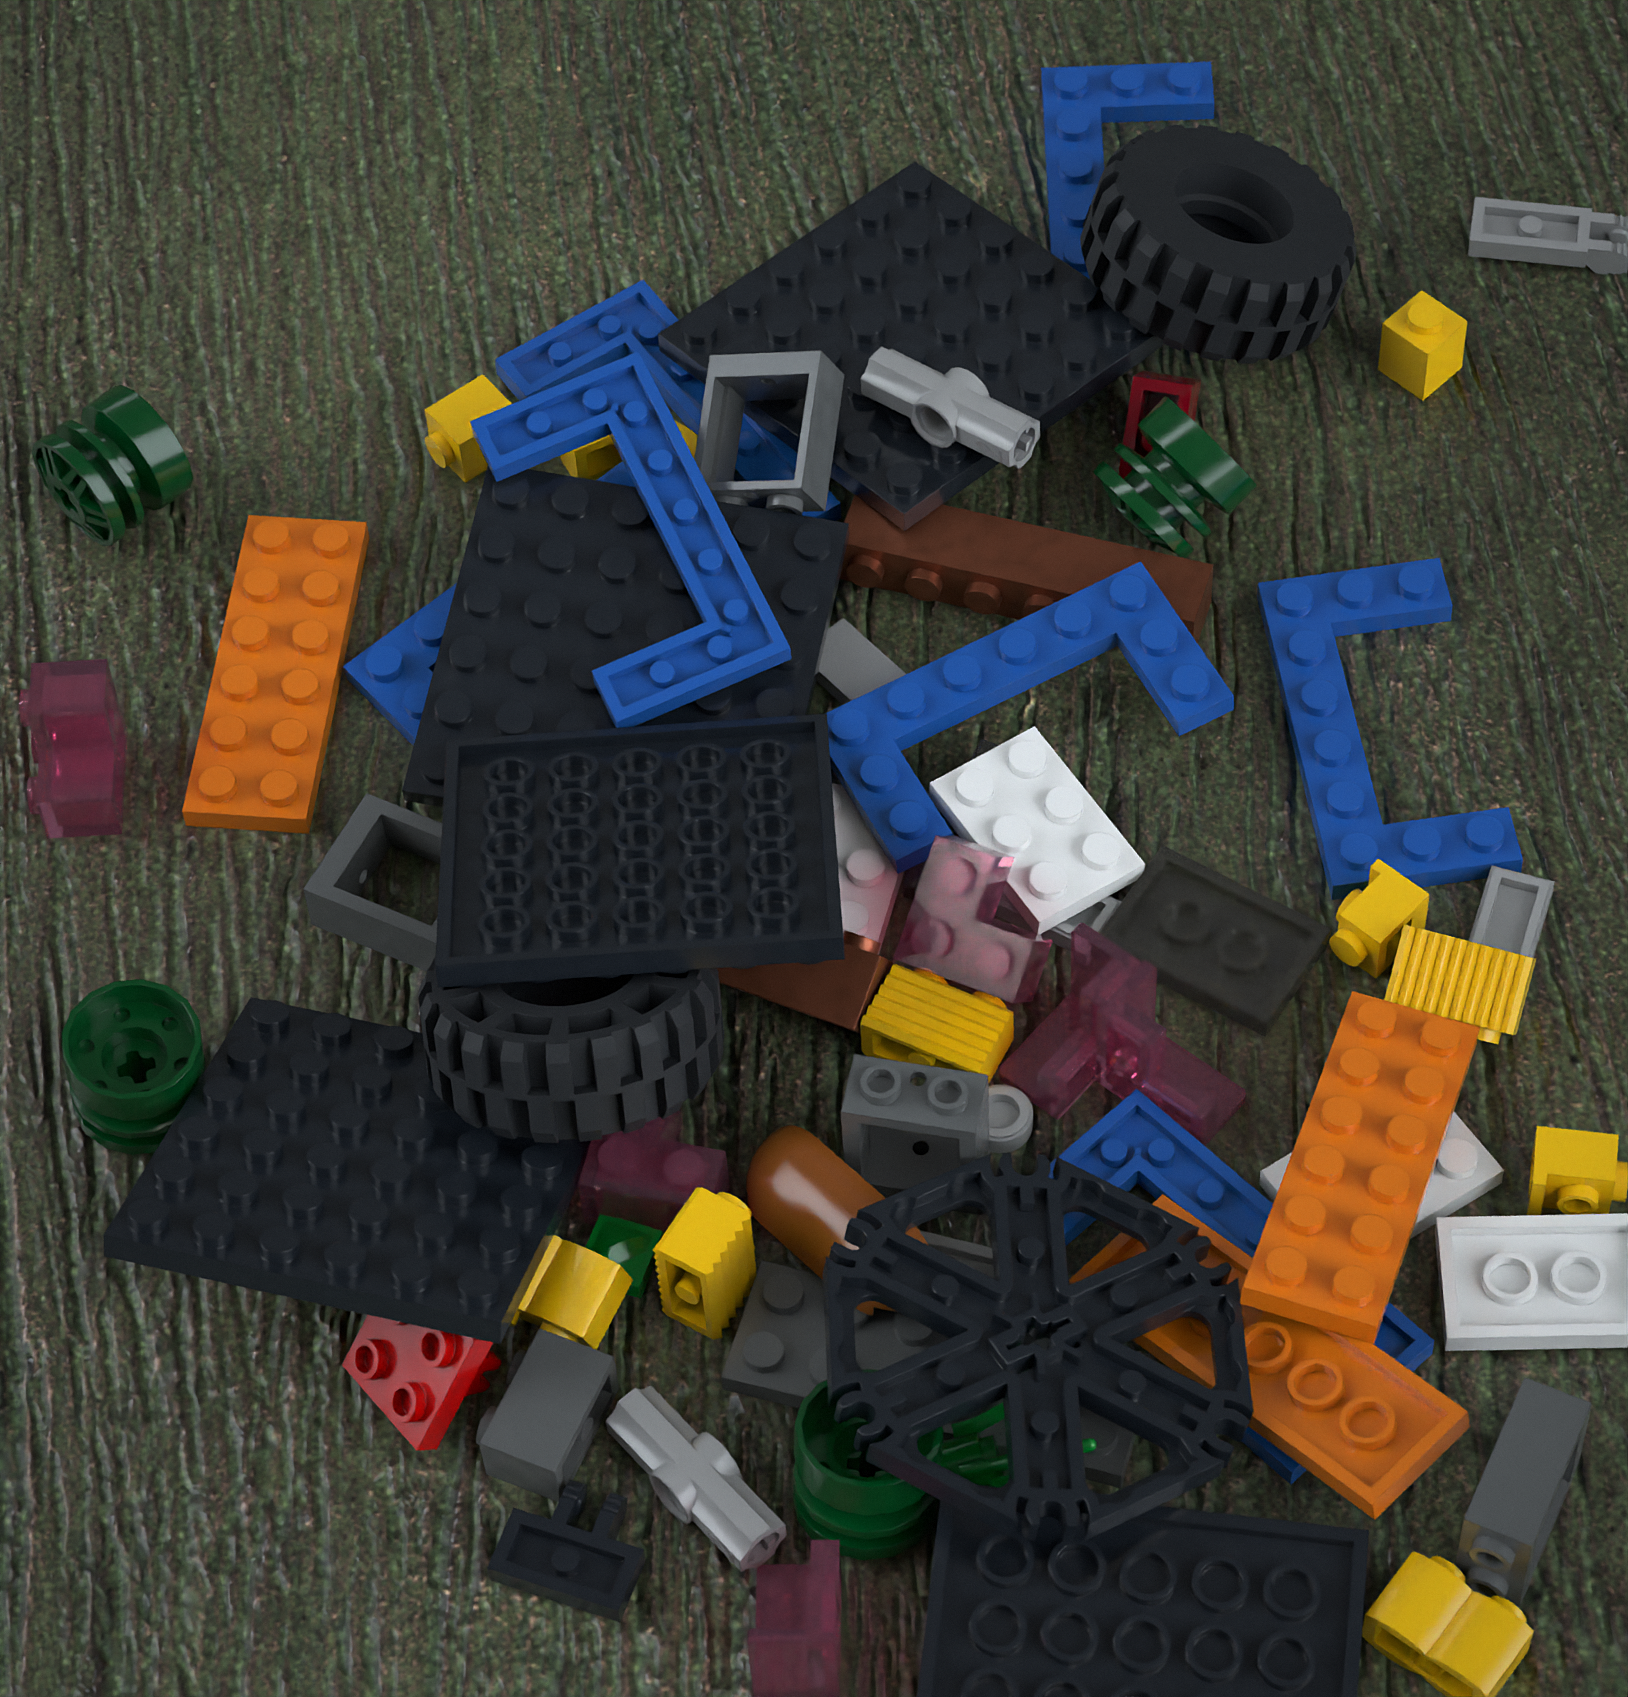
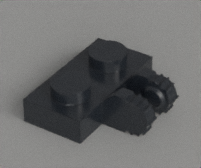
(569, 1563)

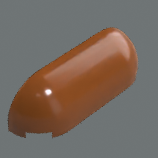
(808, 1197)

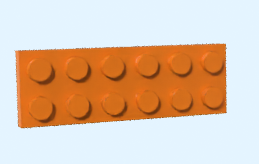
(277, 675)
(1360, 1167)
(1314, 1392)

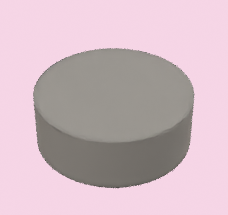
(1008, 1118)

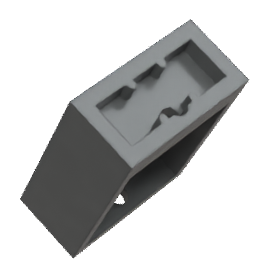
(770, 377)
(349, 864)
(945, 1105)
(1522, 1491)

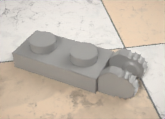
(1549, 235)

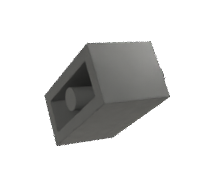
(547, 1414)

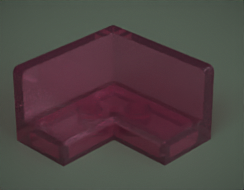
(1060, 1055)
(1139, 1056)
(798, 1627)

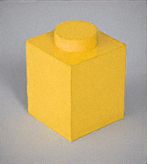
(1422, 345)
(450, 430)

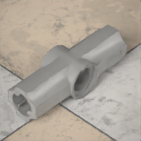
(950, 407)
(696, 1478)

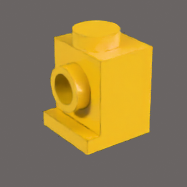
(1374, 919)
(1575, 1172)

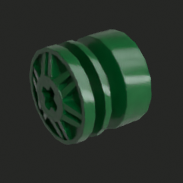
(112, 465)
(1174, 479)
(131, 1062)
(849, 1498)

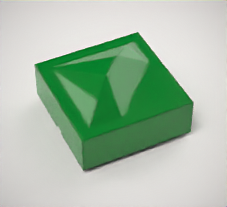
(628, 1246)

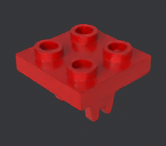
(418, 1375)

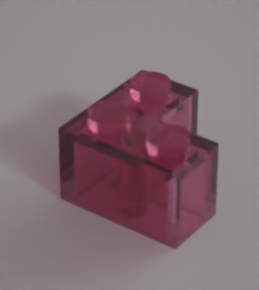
(77, 746)
(955, 929)
(648, 1174)

